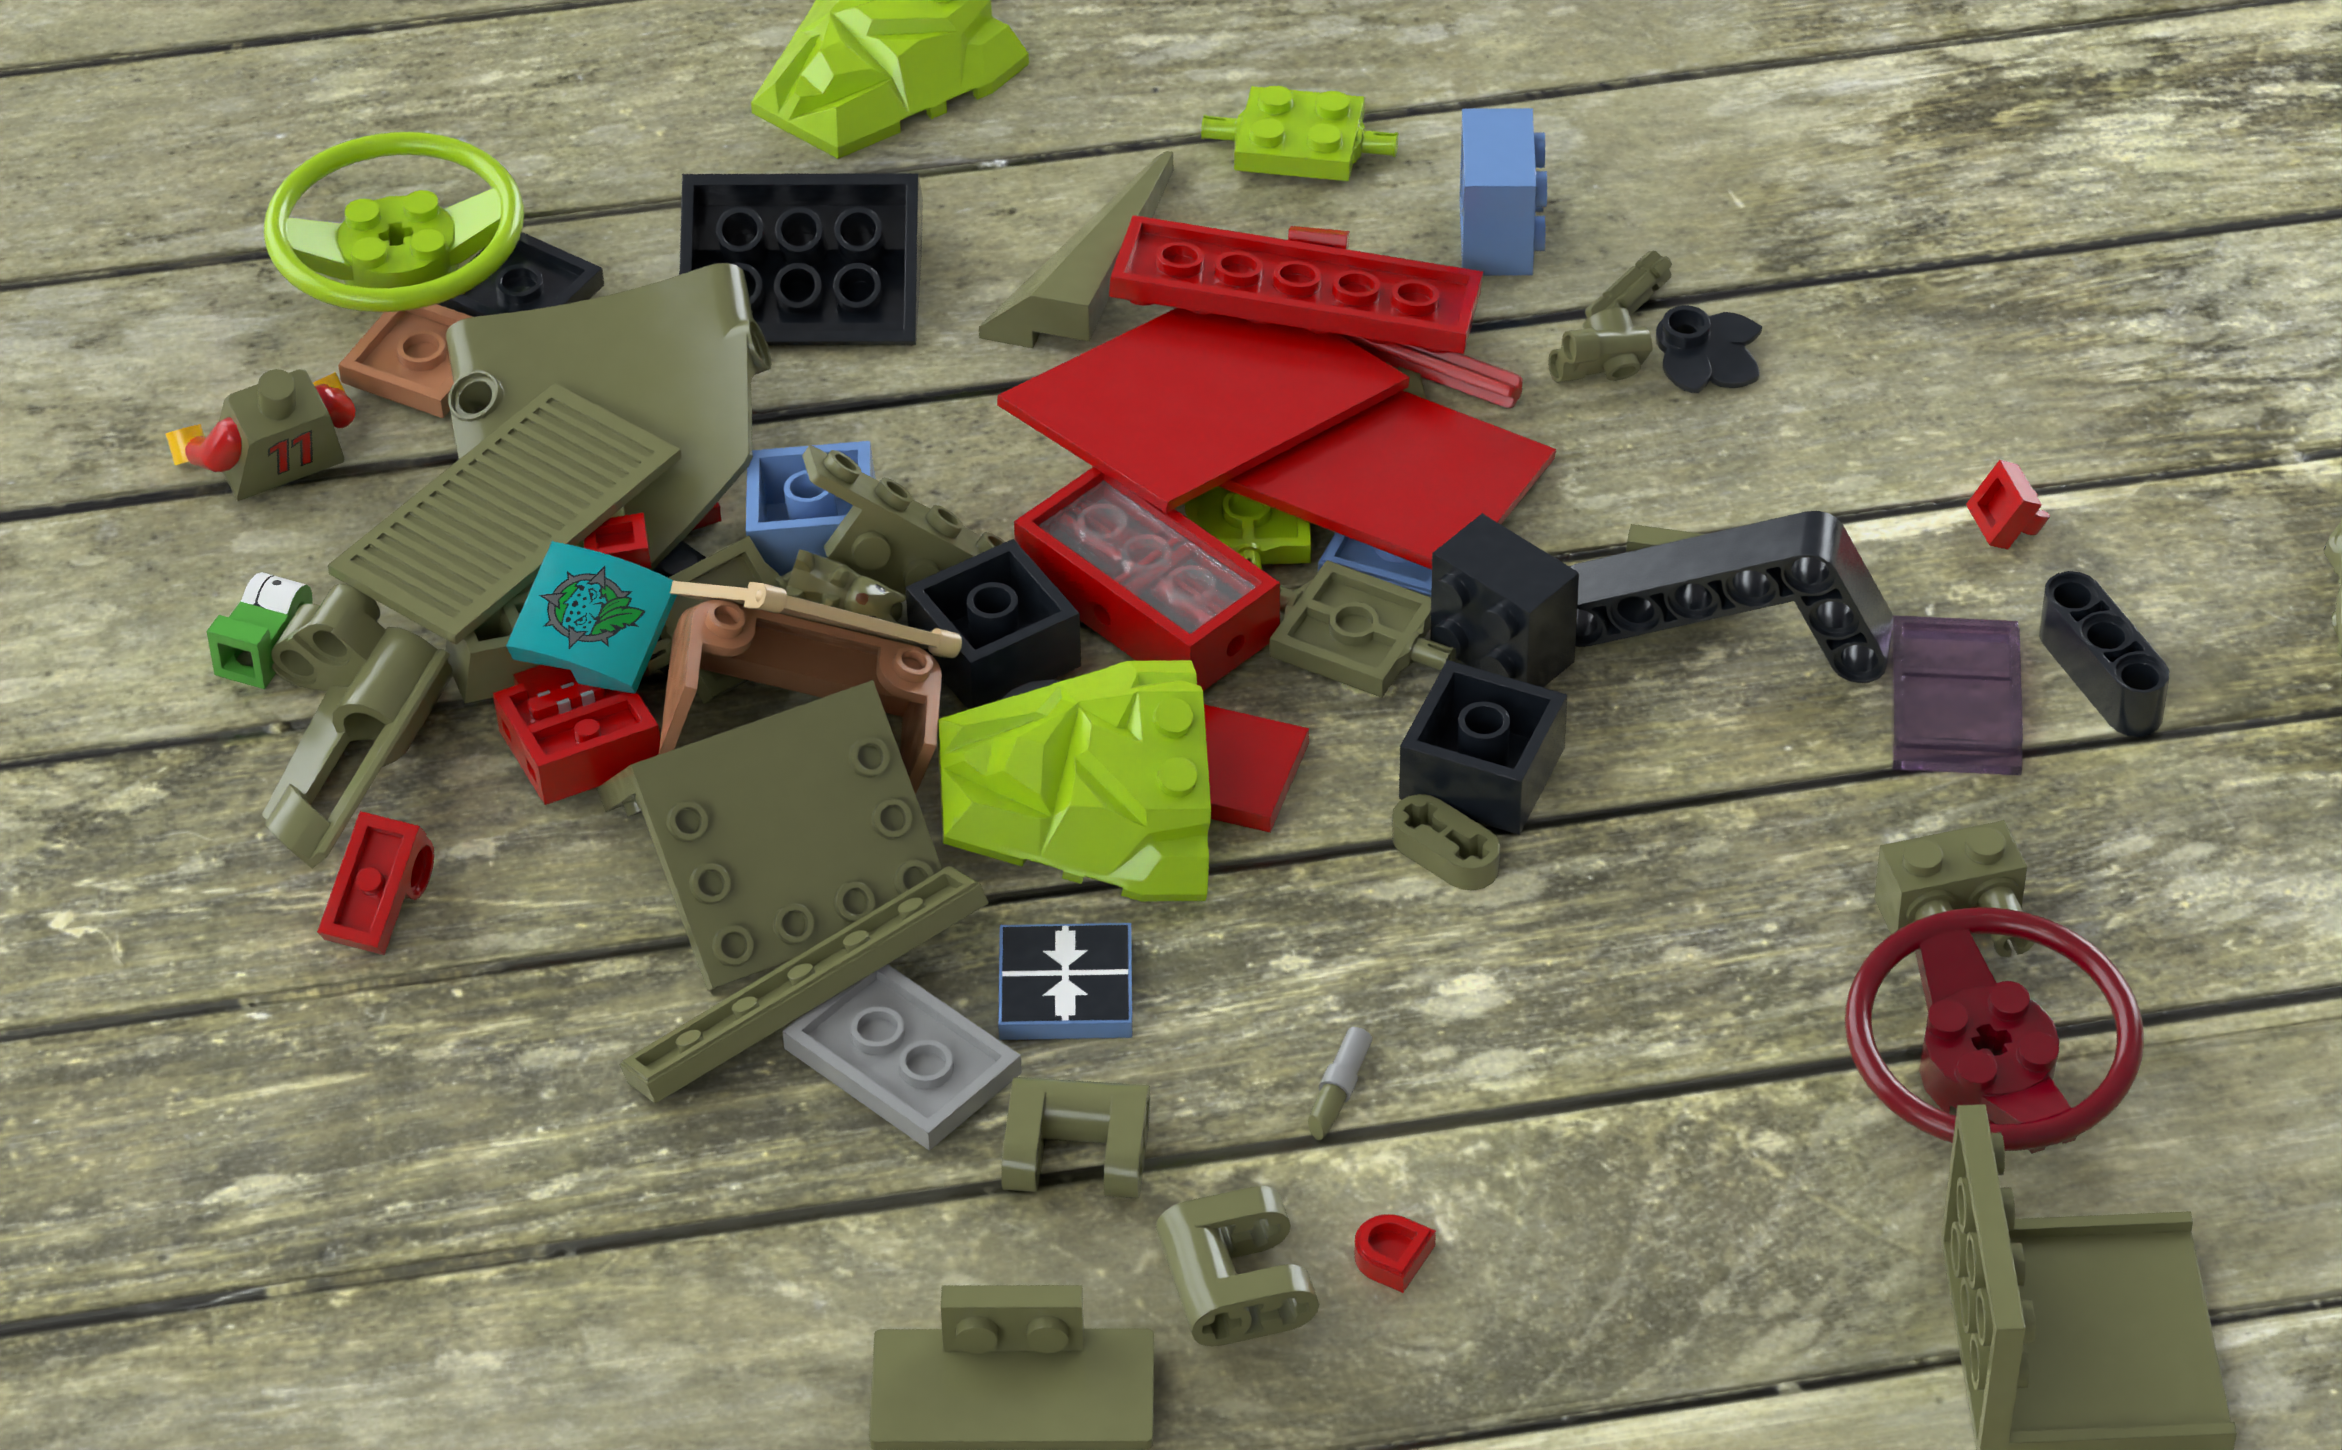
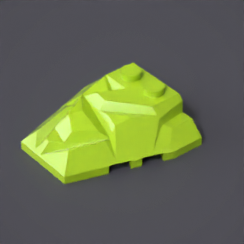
(878, 61)
(1088, 779)

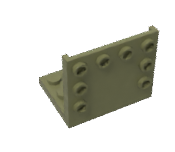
(781, 830)
(2075, 1322)

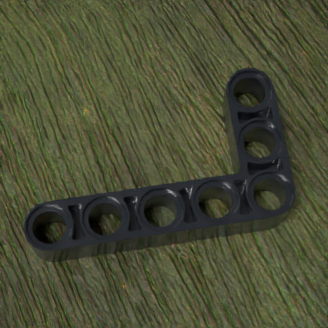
(1739, 571)

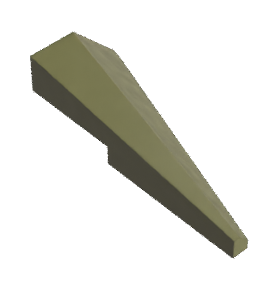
(1074, 284)

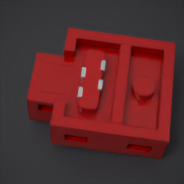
(571, 732)

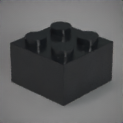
(1504, 603)
(1008, 619)
(1484, 745)

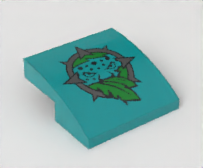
(592, 617)

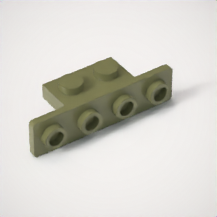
(888, 531)

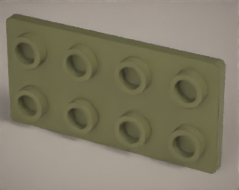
(1012, 1376)

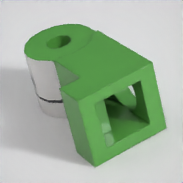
(256, 628)

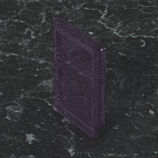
(1956, 695)

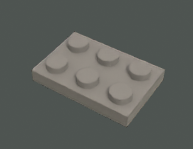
(903, 1054)

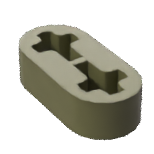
(1449, 838)

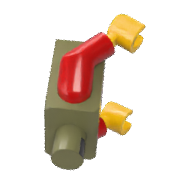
(270, 432)

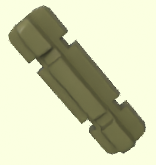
(1634, 285)

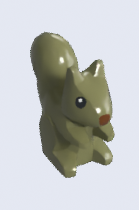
(840, 587)

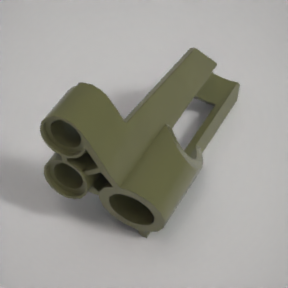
(376, 689)

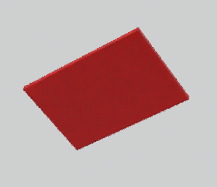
(1199, 399)
(1400, 476)

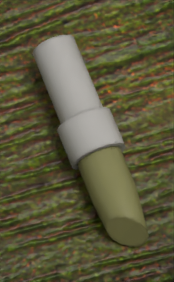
(1338, 1081)

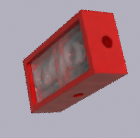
(1150, 577)

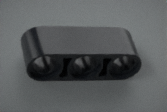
(2104, 653)

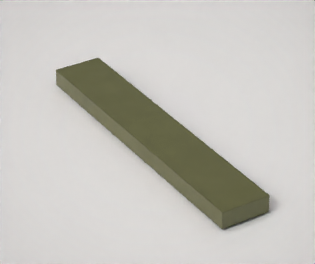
(802, 983)

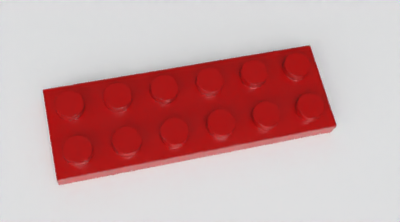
(1296, 284)

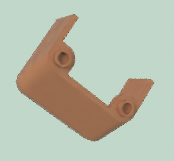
(806, 660)

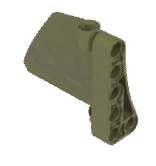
(657, 355)

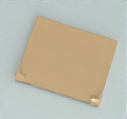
(775, 600)

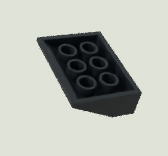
(817, 251)

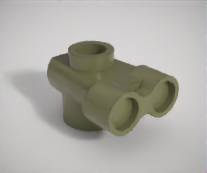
(1603, 345)

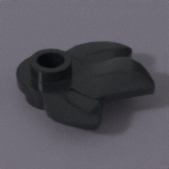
(1707, 348)

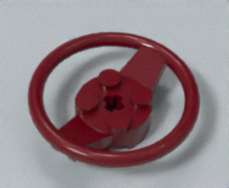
(1989, 1037)

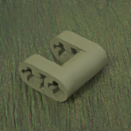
(1077, 1113)
(1217, 1302)

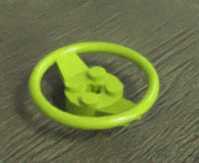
(395, 248)

